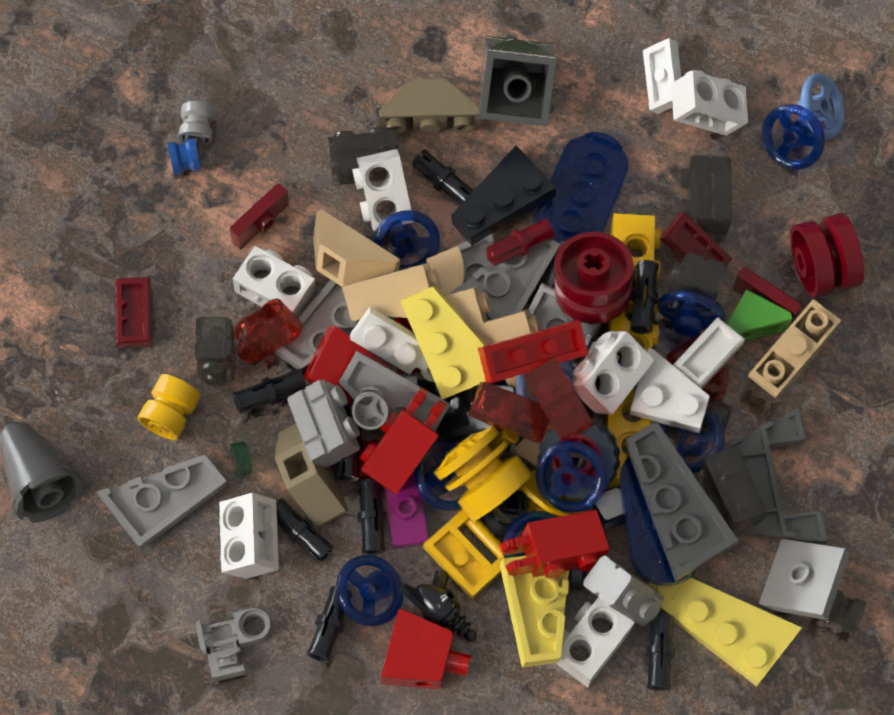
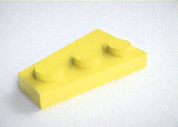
(445, 341)
(536, 614)

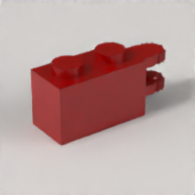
(401, 445)
(558, 545)

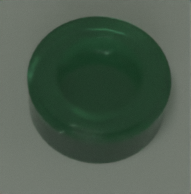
(240, 459)

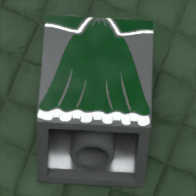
(516, 81)

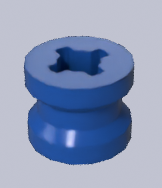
(184, 156)

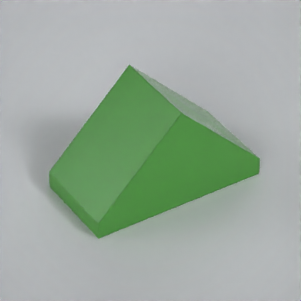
(758, 317)

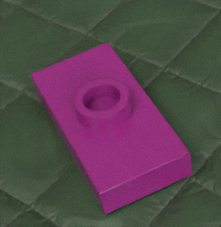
(406, 516)

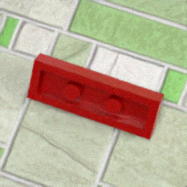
(531, 350)

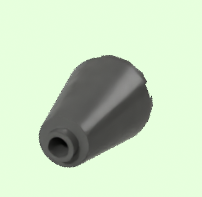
(36, 474)

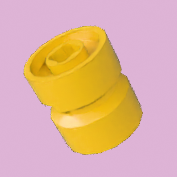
(172, 401)

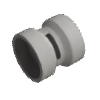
(196, 122)
(370, 415)

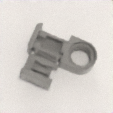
(222, 640)

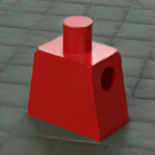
(333, 358)
(421, 654)

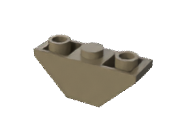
(430, 107)
(309, 484)

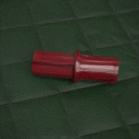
(519, 242)

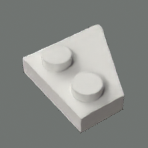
(669, 396)

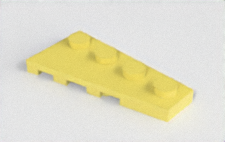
(728, 627)

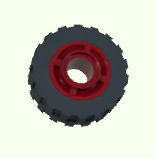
(597, 438)

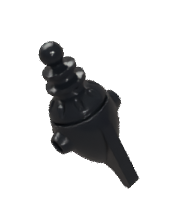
(439, 605)

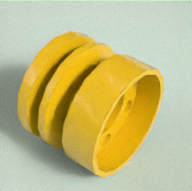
(482, 472)

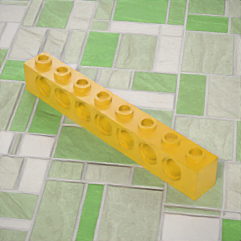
(640, 234)

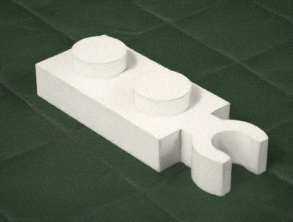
(390, 342)

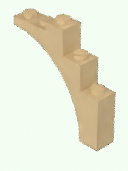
(387, 290)

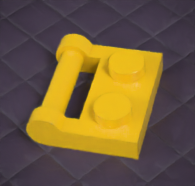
(459, 556)

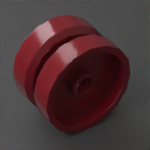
(827, 255)
(593, 277)

